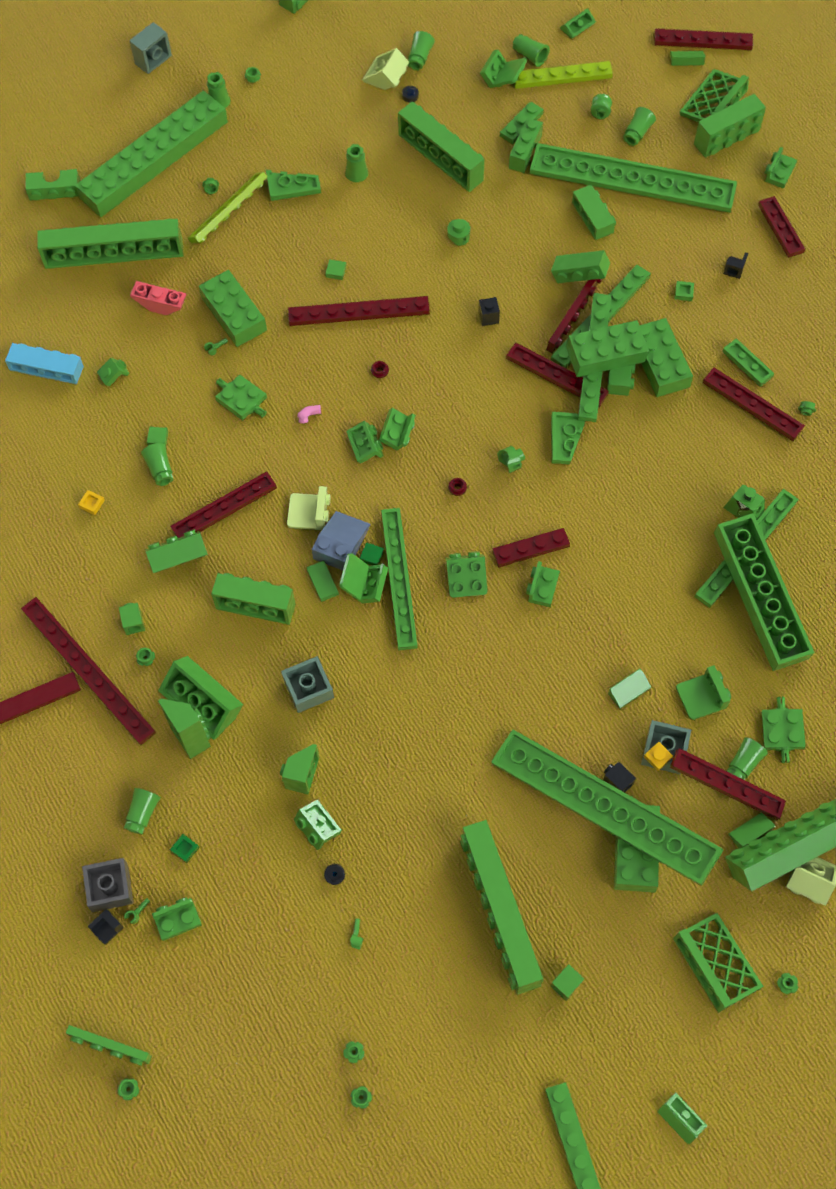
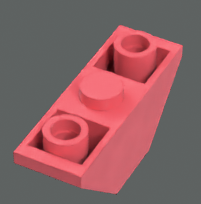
(157, 298)

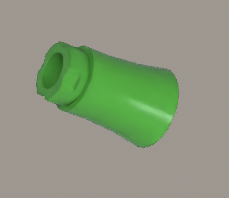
(420, 49)
(531, 49)
(217, 89)
(639, 125)
(356, 165)
(158, 463)
(747, 758)
(140, 810)

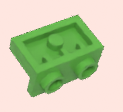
(780, 169)
(397, 429)
(364, 441)
(543, 585)
(316, 824)
(176, 918)

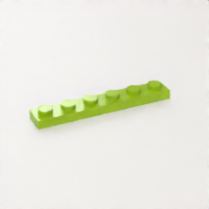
(564, 74)
(231, 204)

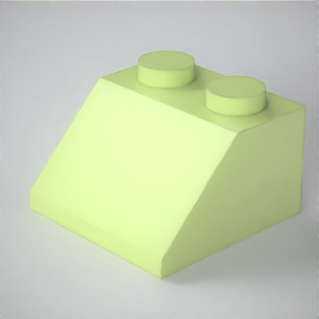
(386, 70)
(814, 880)

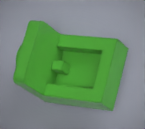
(112, 370)

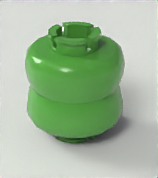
(601, 106)

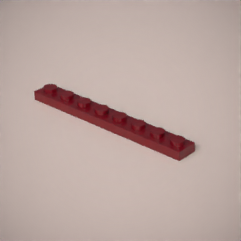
(358, 311)

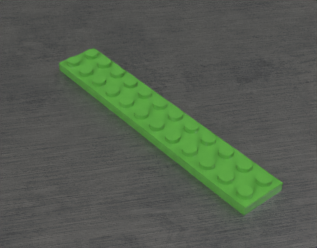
(633, 177)
(608, 807)

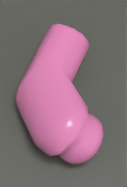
(307, 411)

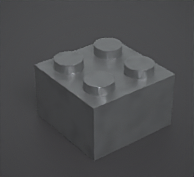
(107, 885)

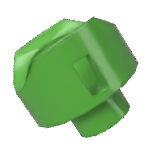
(458, 230)
(511, 458)

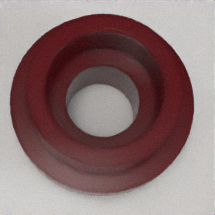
(379, 365)
(457, 482)

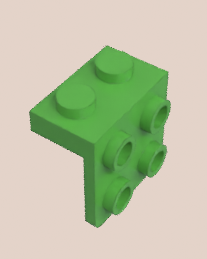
(499, 71)
(466, 574)
(363, 581)
(704, 694)

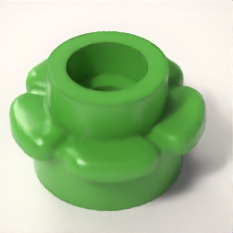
(252, 74)
(210, 189)
(807, 408)
(145, 652)
(787, 989)
(354, 1058)
(122, 1089)
(361, 1091)

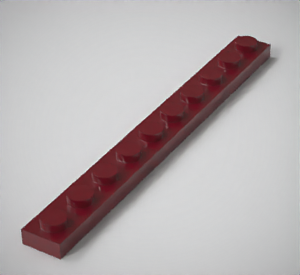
(88, 671)

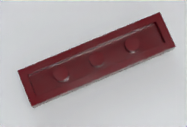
(781, 227)
(531, 547)

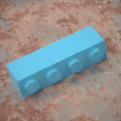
(44, 363)

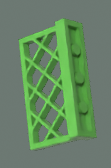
(734, 94)
(705, 973)

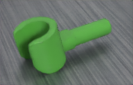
(209, 345)
(137, 911)
(356, 941)

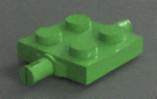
(241, 397)
(783, 729)

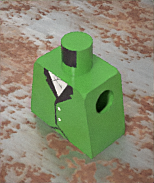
(746, 502)

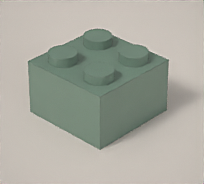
(150, 48)
(307, 684)
(670, 737)

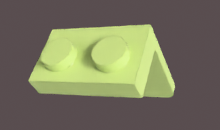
(309, 510)

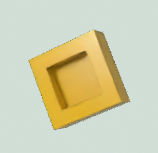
(91, 502)
(658, 756)

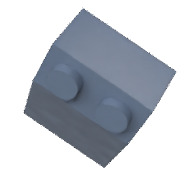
(338, 538)

